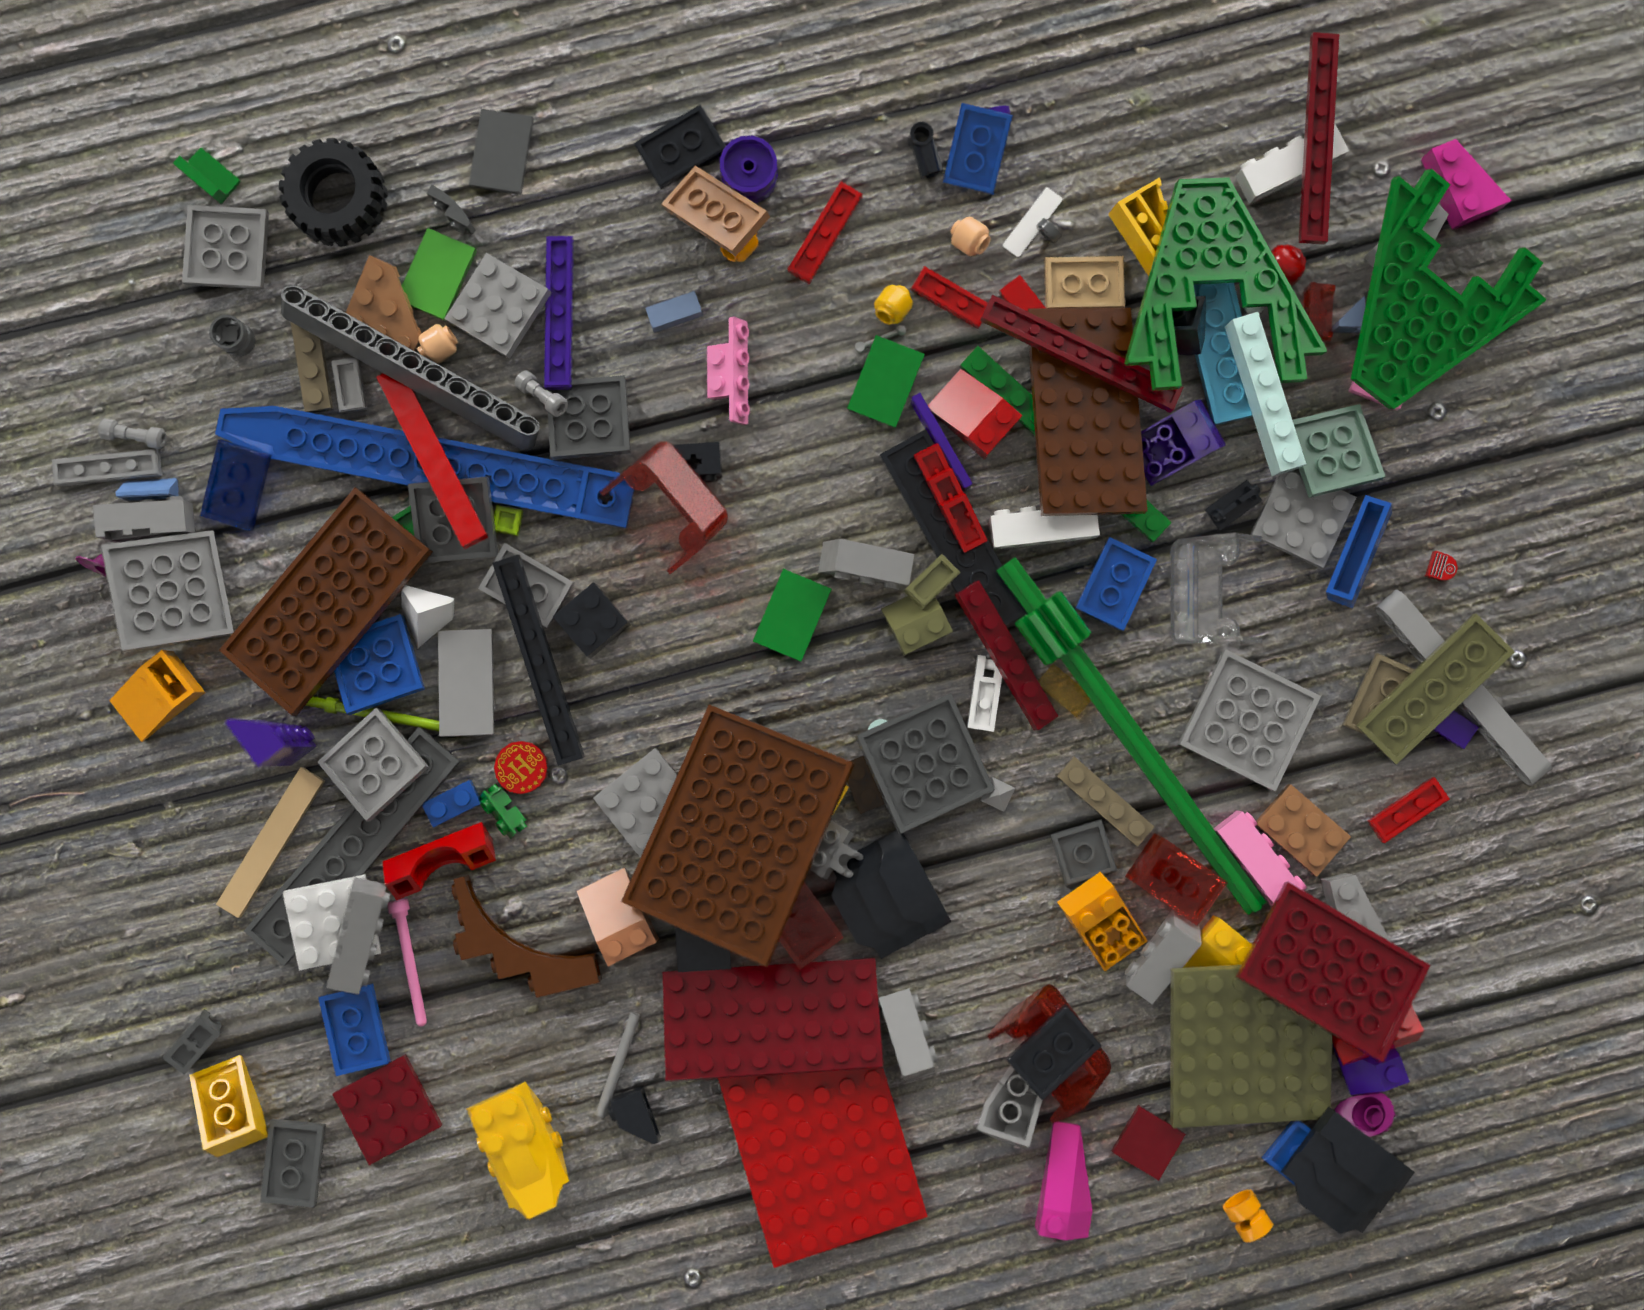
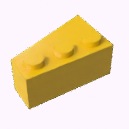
(1141, 221)

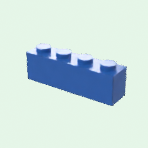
(1359, 551)

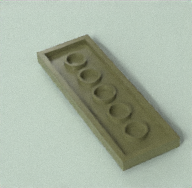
(1435, 688)

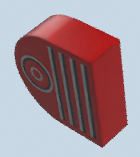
(1441, 566)

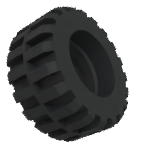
(314, 165)

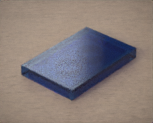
(235, 485)

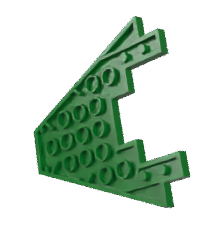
(1416, 321)

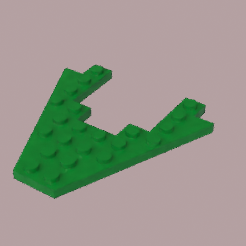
(1215, 241)

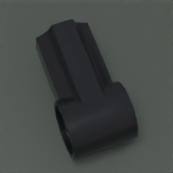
(925, 152)

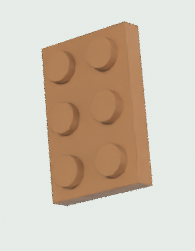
(1302, 830)

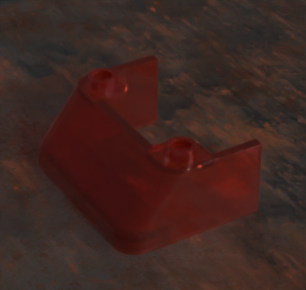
(685, 490)
(1082, 1083)

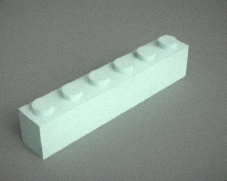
(1265, 394)

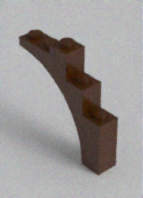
(483, 936)

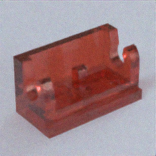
(1319, 308)

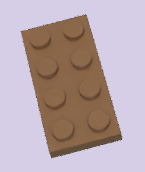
(715, 210)

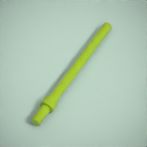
(333, 705)

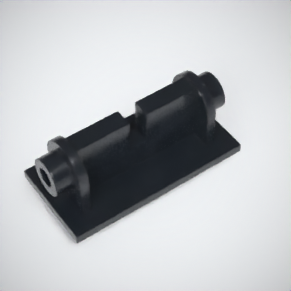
(1234, 504)

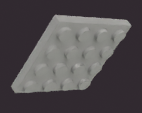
(167, 590)
(1249, 720)

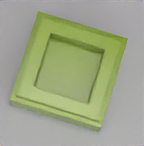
(508, 520)

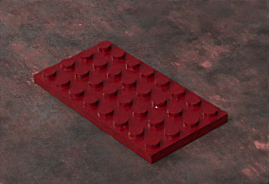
(771, 1020)

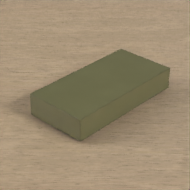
(932, 581)

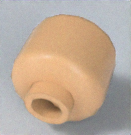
(970, 236)
(437, 343)

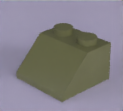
(916, 627)

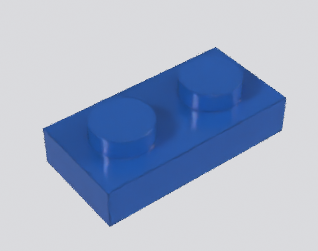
(451, 803)

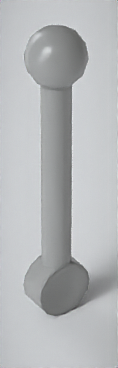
(860, 346)

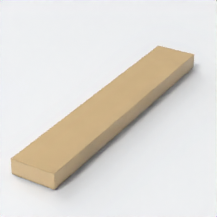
(270, 842)

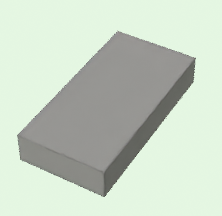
(349, 385)

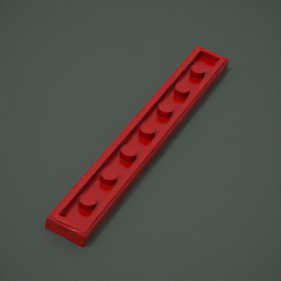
(434, 462)

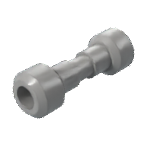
(554, 403)
(153, 437)

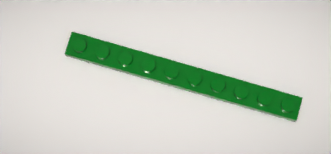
(993, 376)

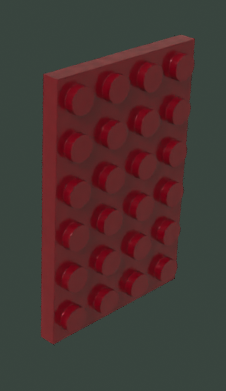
(1333, 971)

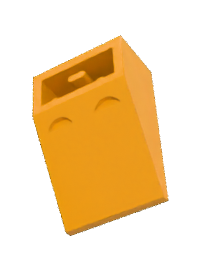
(156, 694)
(1102, 921)

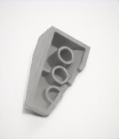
(1011, 1111)

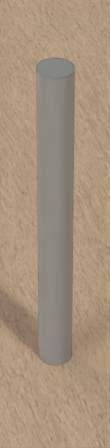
(617, 1064)

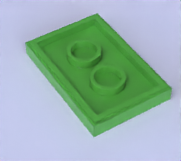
(437, 273)

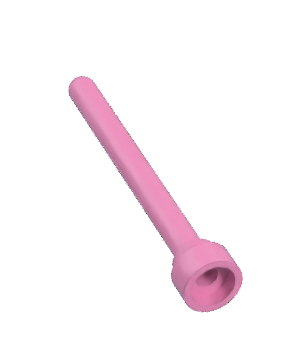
(399, 911)

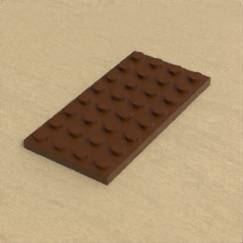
(1085, 426)
(325, 601)

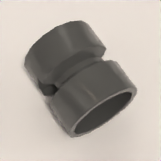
(232, 335)

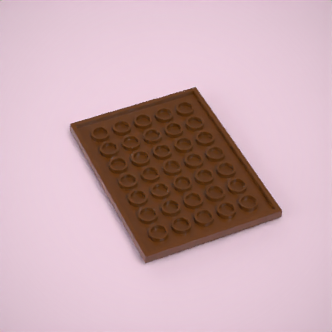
(738, 834)

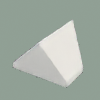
(425, 612)

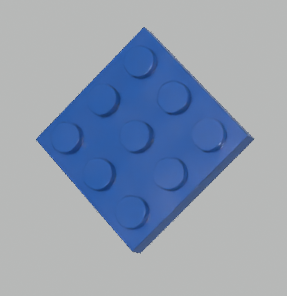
(379, 667)

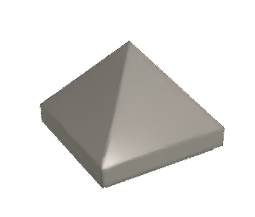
(1000, 796)

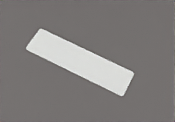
(1027, 227)

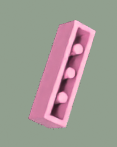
(1256, 855)

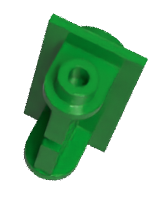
(506, 820)

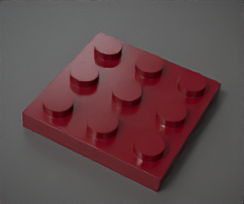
(387, 1109)

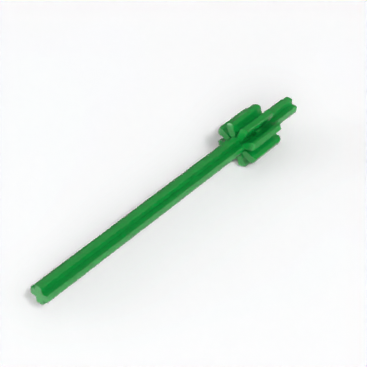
(1056, 633)

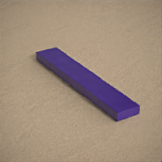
(559, 313)

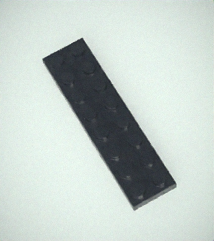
(974, 564)

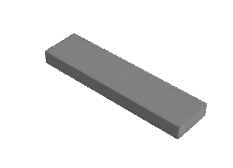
(107, 467)

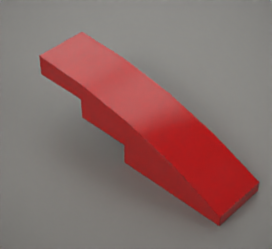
(950, 497)

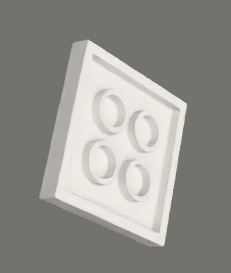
(317, 919)

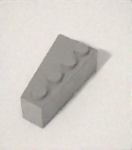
(1348, 897)
(356, 936)

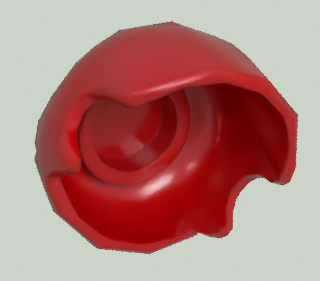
(1290, 261)

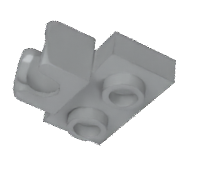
(834, 852)

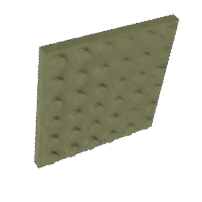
(1242, 1054)

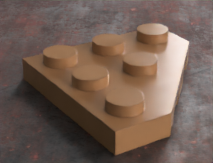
(384, 304)

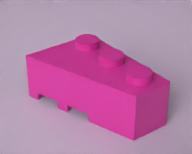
(1471, 188)

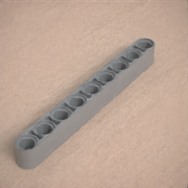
(1480, 705)

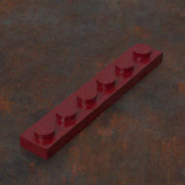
(1006, 655)

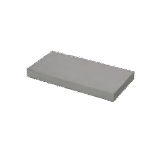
(466, 683)

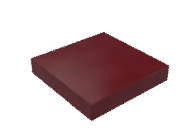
(1148, 1142)

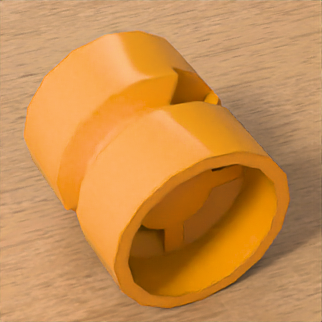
(1245, 1211)

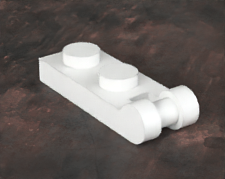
(984, 696)

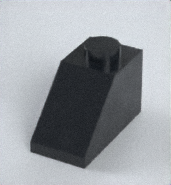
(635, 1115)

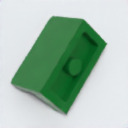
(208, 174)

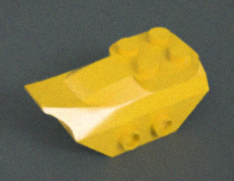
(521, 1148)

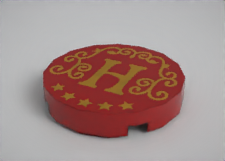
(521, 767)

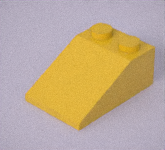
(1219, 946)
(227, 1107)

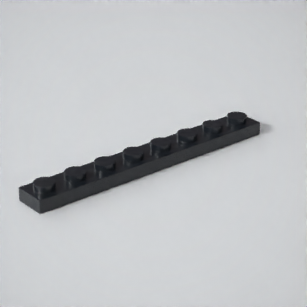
(538, 659)

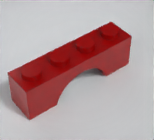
(408, 871)

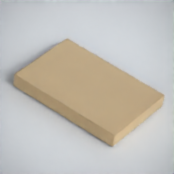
(1084, 282)

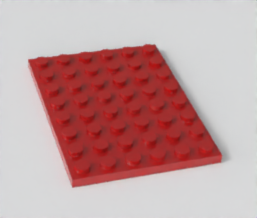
(822, 1158)

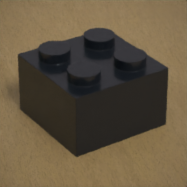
(591, 620)

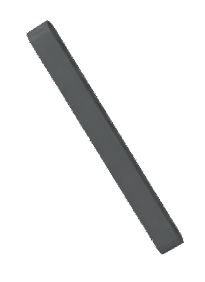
(396, 360)

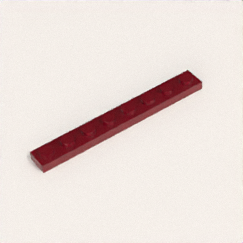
(1319, 138)
(1076, 352)

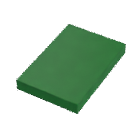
(885, 381)
(792, 615)

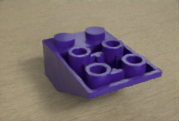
(1179, 441)

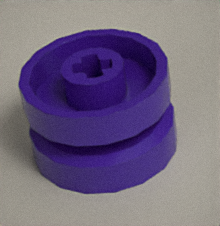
(747, 154)

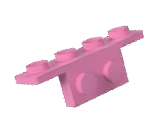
(729, 371)

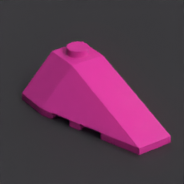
(1065, 1193)

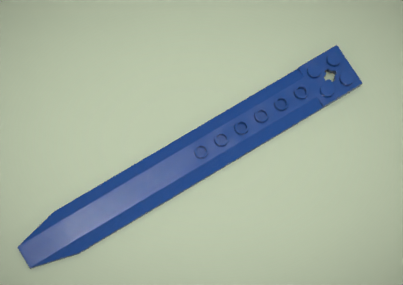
(388, 457)

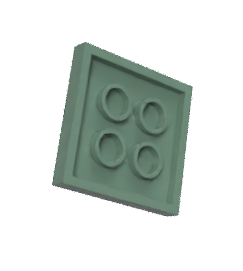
(1337, 451)

